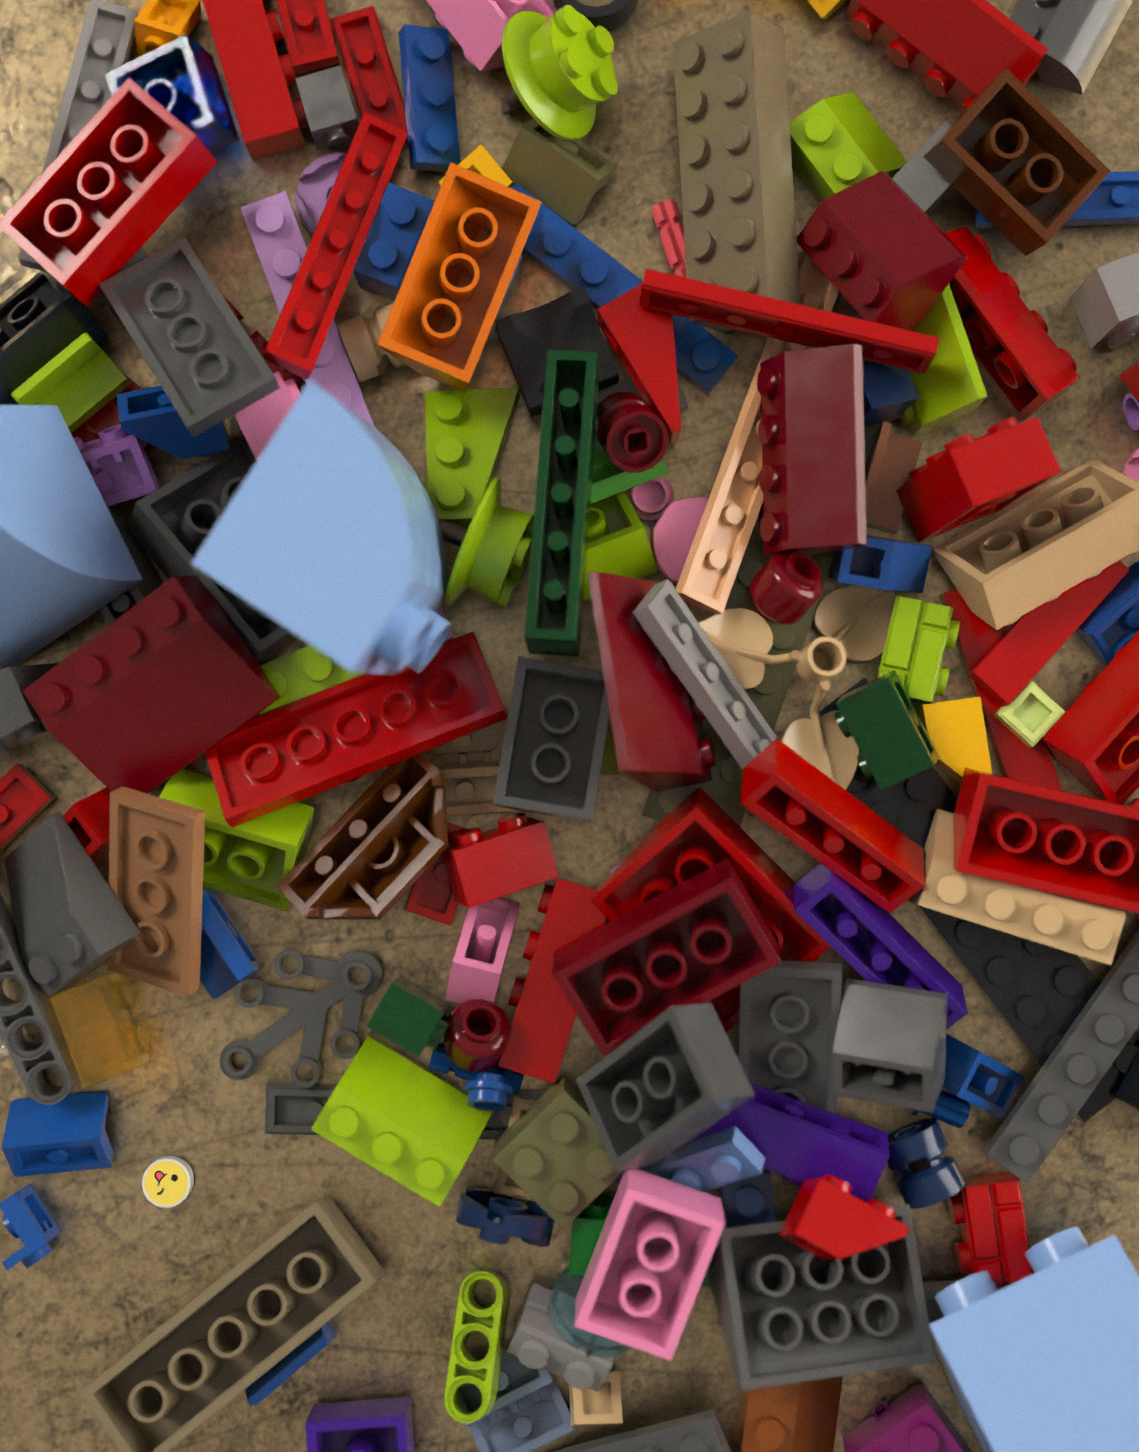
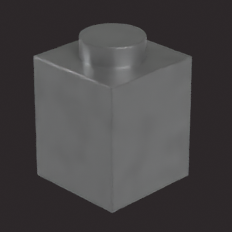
(328, 108)

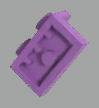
(118, 465)

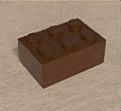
(1017, 163)

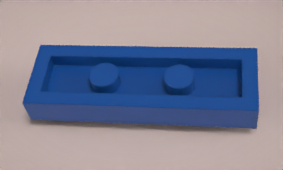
(429, 97)

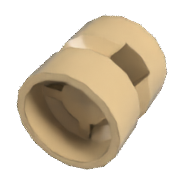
(361, 341)

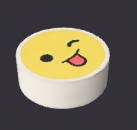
(168, 1181)

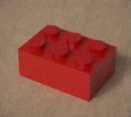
(977, 477)

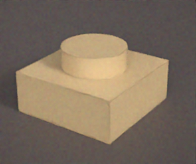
(597, 1408)

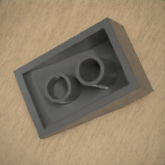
(63, 907)

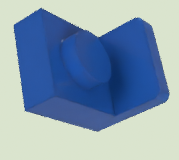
(32, 1223)

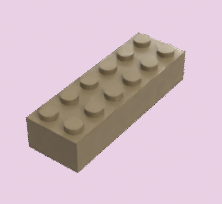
(737, 159)
(234, 1331)

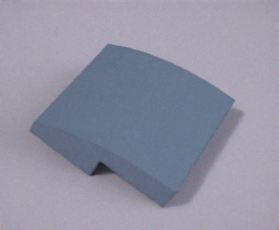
(526, 1412)

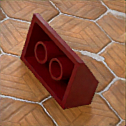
(881, 251)

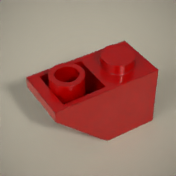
(837, 1224)

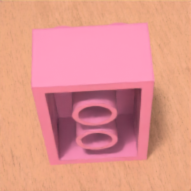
(649, 1262)

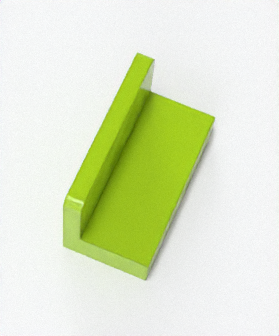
(76, 381)

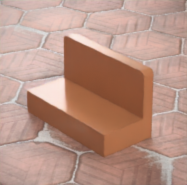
(885, 473)

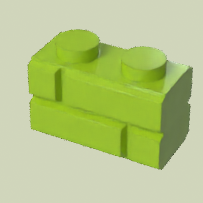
(916, 647)

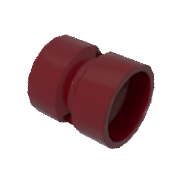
(630, 432)

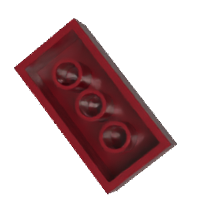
(665, 955)

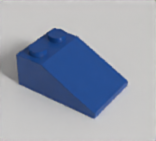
(394, 241)

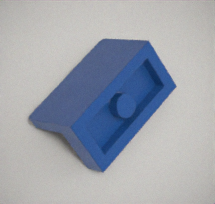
(224, 952)
(58, 1135)

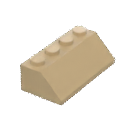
(1044, 543)
(1029, 913)

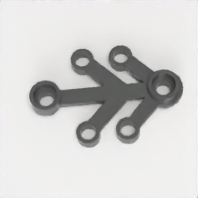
(308, 1010)

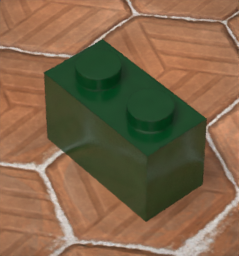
(886, 731)
(410, 1016)

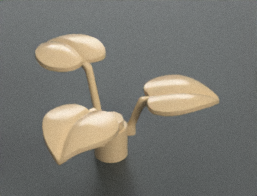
(853, 630)

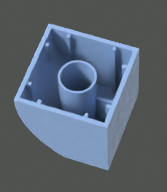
(55, 535)
(336, 541)
(1050, 1355)

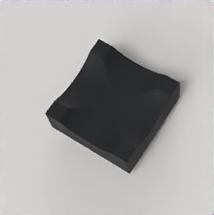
(557, 325)

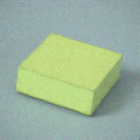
(1030, 714)

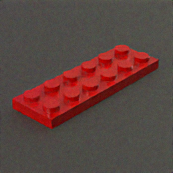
(352, 731)

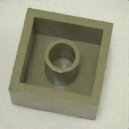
(557, 1153)

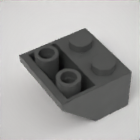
(890, 1045)

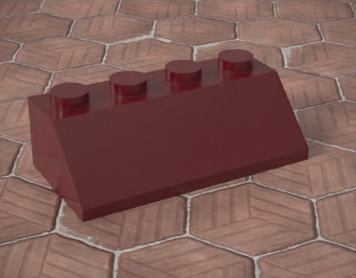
(812, 451)

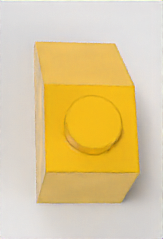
(958, 735)

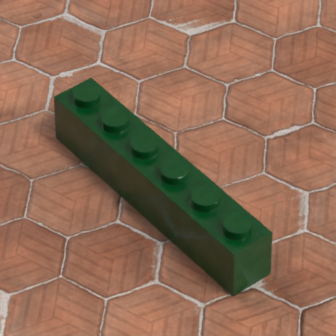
(562, 503)

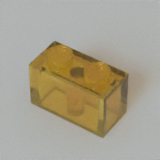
(101, 1028)

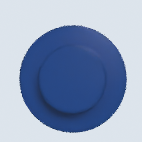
(488, 1092)

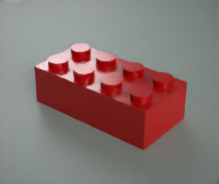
(108, 191)

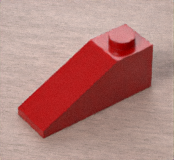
(647, 351)

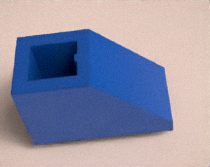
(883, 565)

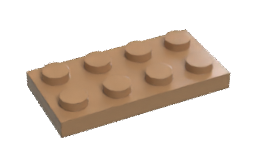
(159, 882)

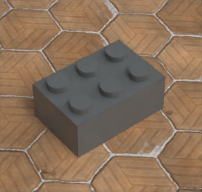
(553, 740)
(664, 1086)

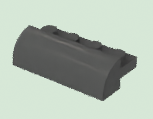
(1074, 34)

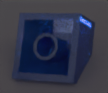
(185, 84)

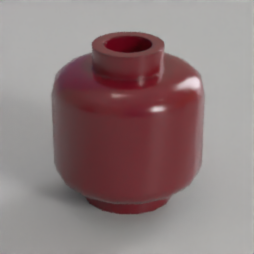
(786, 587)
(477, 1035)

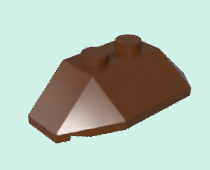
(374, 847)

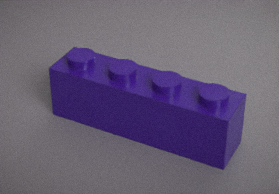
(872, 938)
(809, 1141)

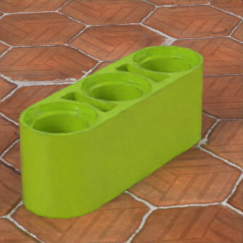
(462, 1365)

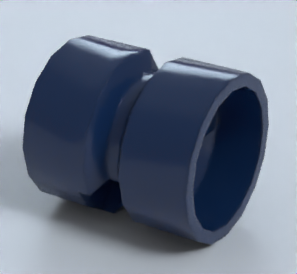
(929, 1178)

